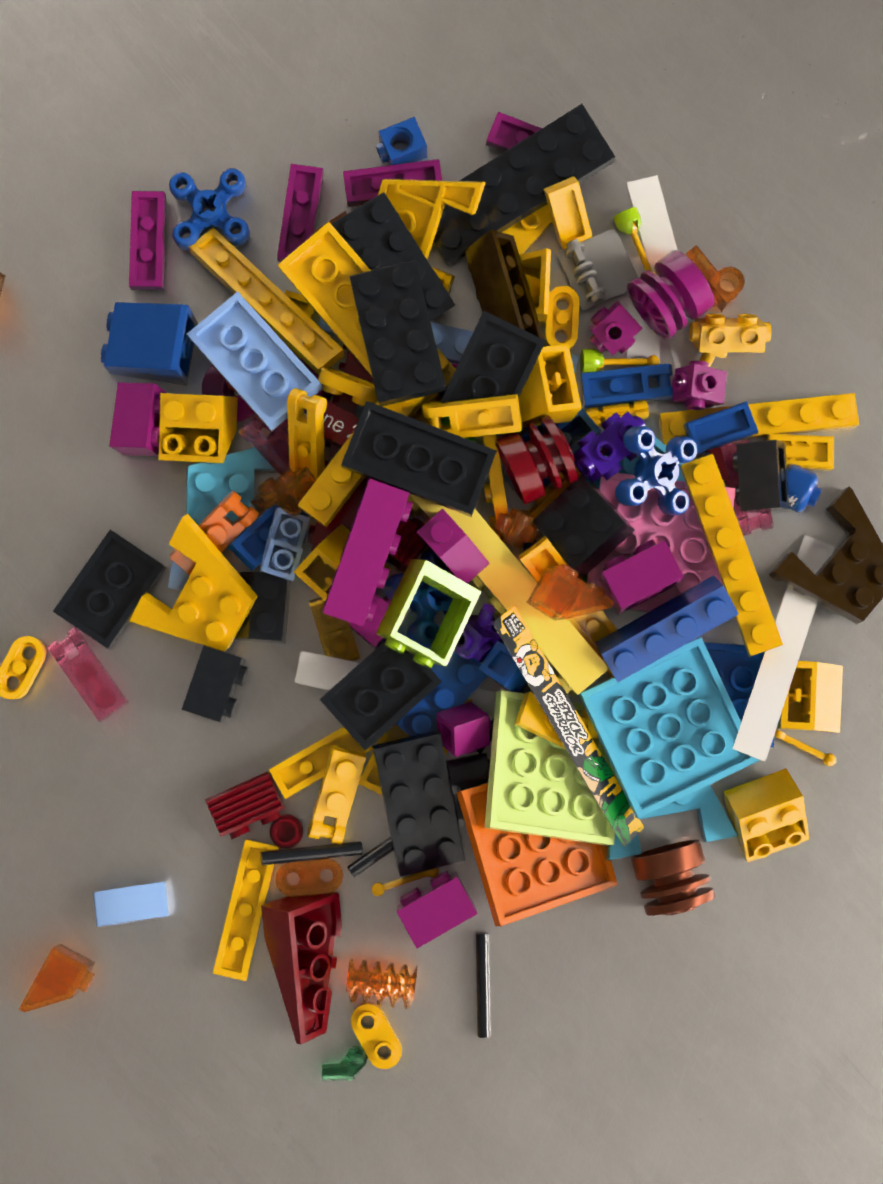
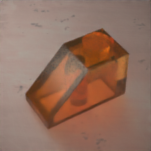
(59, 979)

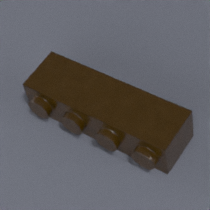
(502, 281)

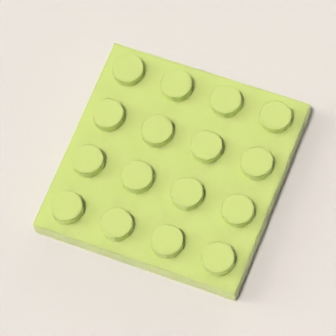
(537, 784)

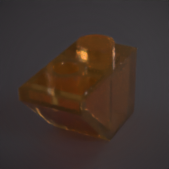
(565, 596)

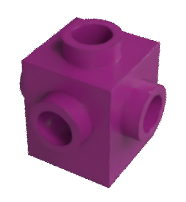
(622, 338)
(699, 386)

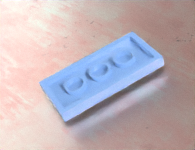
(253, 359)

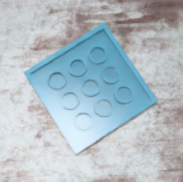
(667, 728)

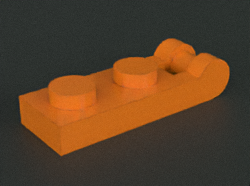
(220, 527)

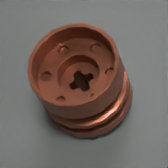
(673, 878)

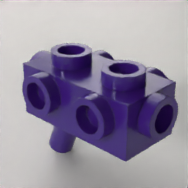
(592, 461)
(478, 635)

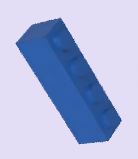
(666, 628)

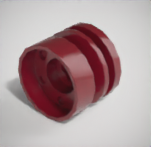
(536, 459)

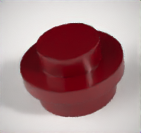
(286, 831)

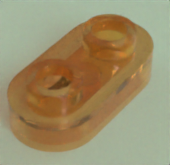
(310, 877)

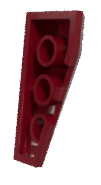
(301, 948)

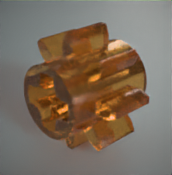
(516, 528)

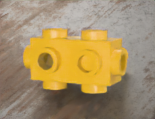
(720, 335)

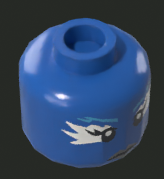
(802, 488)

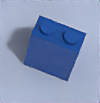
(149, 341)

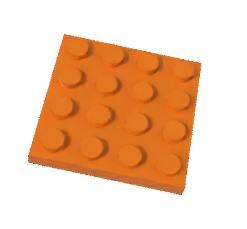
(530, 871)

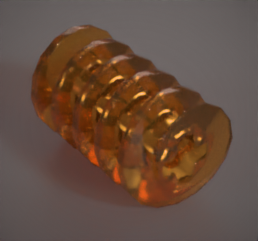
(381, 983)

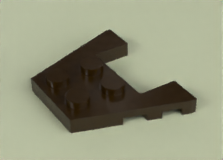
(853, 575)

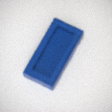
(721, 427)

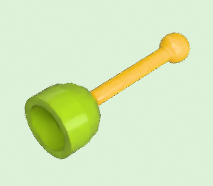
(628, 223)
(593, 361)

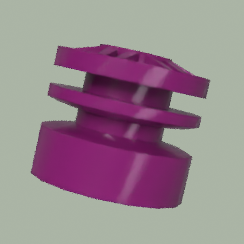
(671, 294)

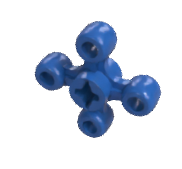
(208, 198)
(656, 470)
(425, 603)

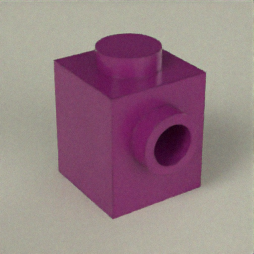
(464, 728)

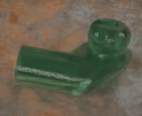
(348, 1068)

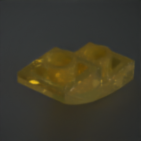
(334, 633)

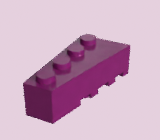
(366, 552)

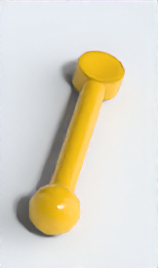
(828, 759)
(379, 888)

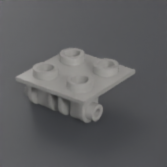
(597, 268)

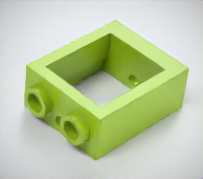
(453, 624)

